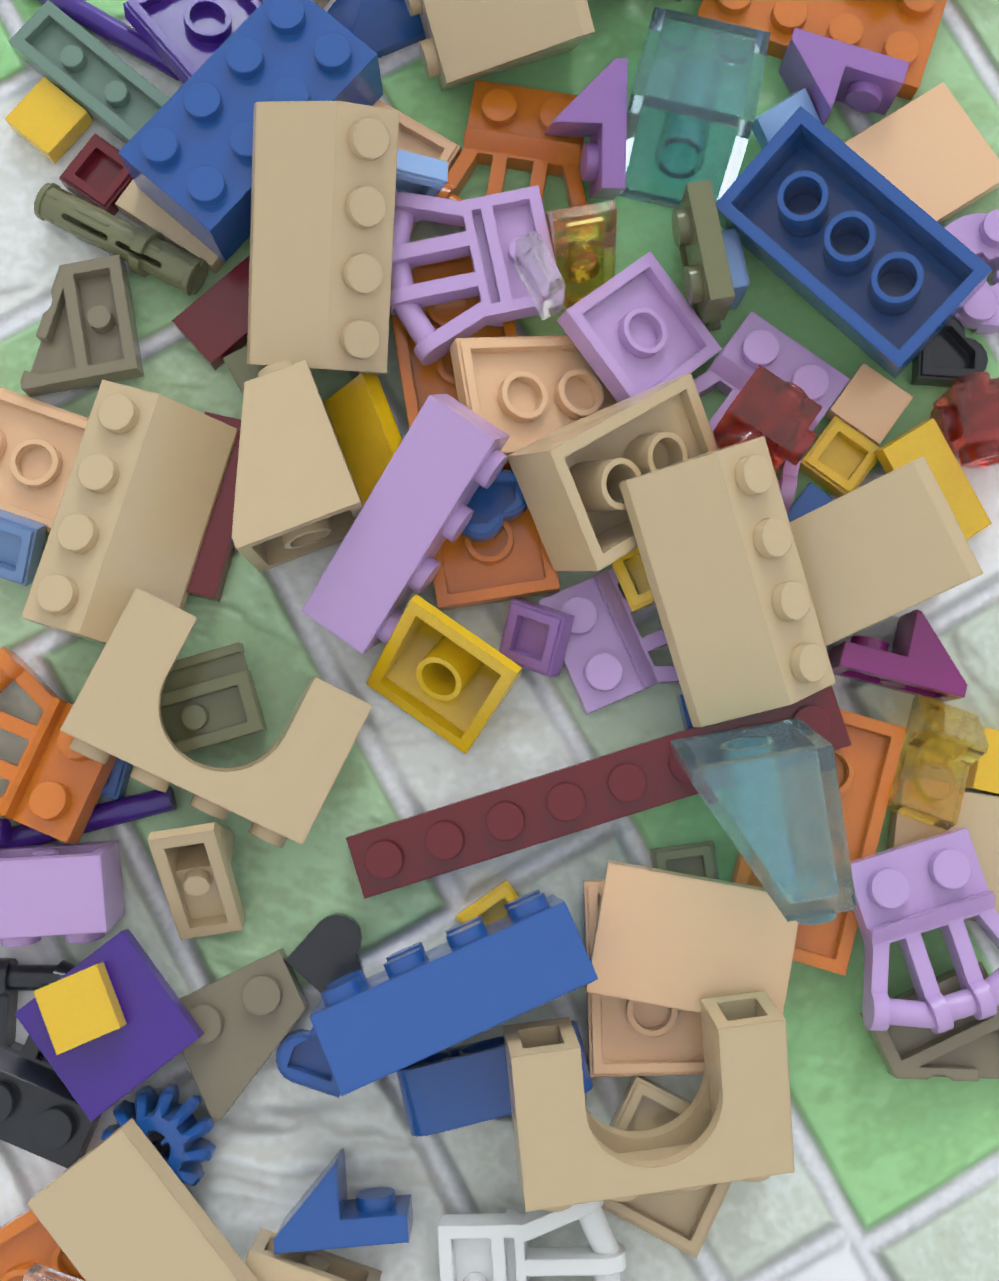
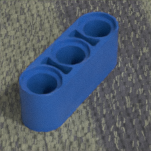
(462, 1086)

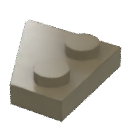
(86, 330)
(242, 1026)
(960, 1053)

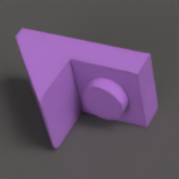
(841, 73)
(602, 116)

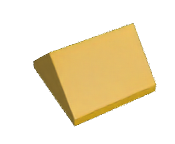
(443, 674)

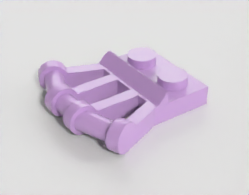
(489, 239)
(765, 345)
(604, 647)
(913, 892)

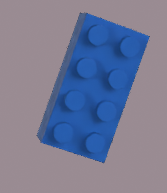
(200, 142)
(850, 242)
(450, 991)

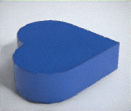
(493, 506)
(304, 1062)

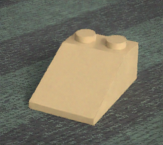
(576, 470)

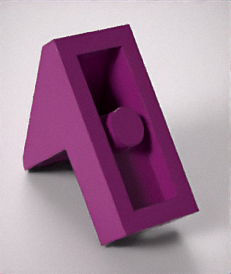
(913, 666)

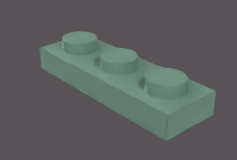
(87, 71)

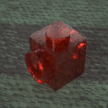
(772, 410)
(971, 419)

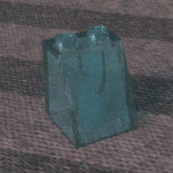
(691, 105)
(781, 809)

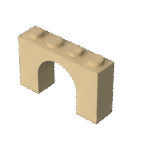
(122, 718)
(727, 1134)

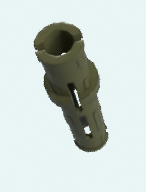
(140, 248)

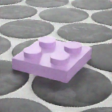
(638, 330)

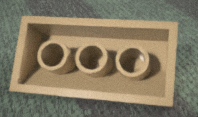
(322, 234)
(129, 511)
(728, 583)

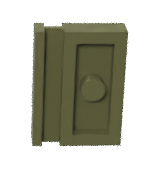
(703, 254)
(210, 699)

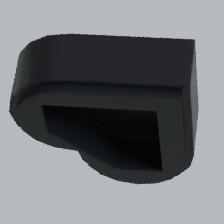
(948, 357)
(328, 951)

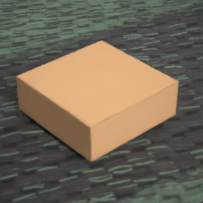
(870, 404)

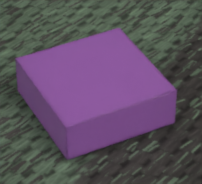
(536, 636)

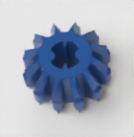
(177, 1126)

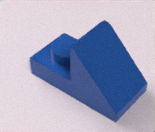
(331, 1221)

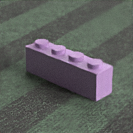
(406, 522)
(60, 892)

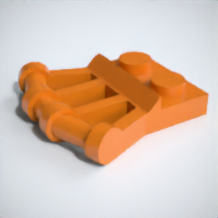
(508, 133)
(52, 784)

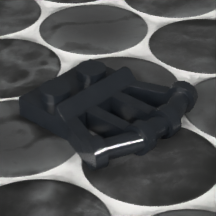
(34, 1102)

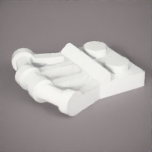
(497, 1250)

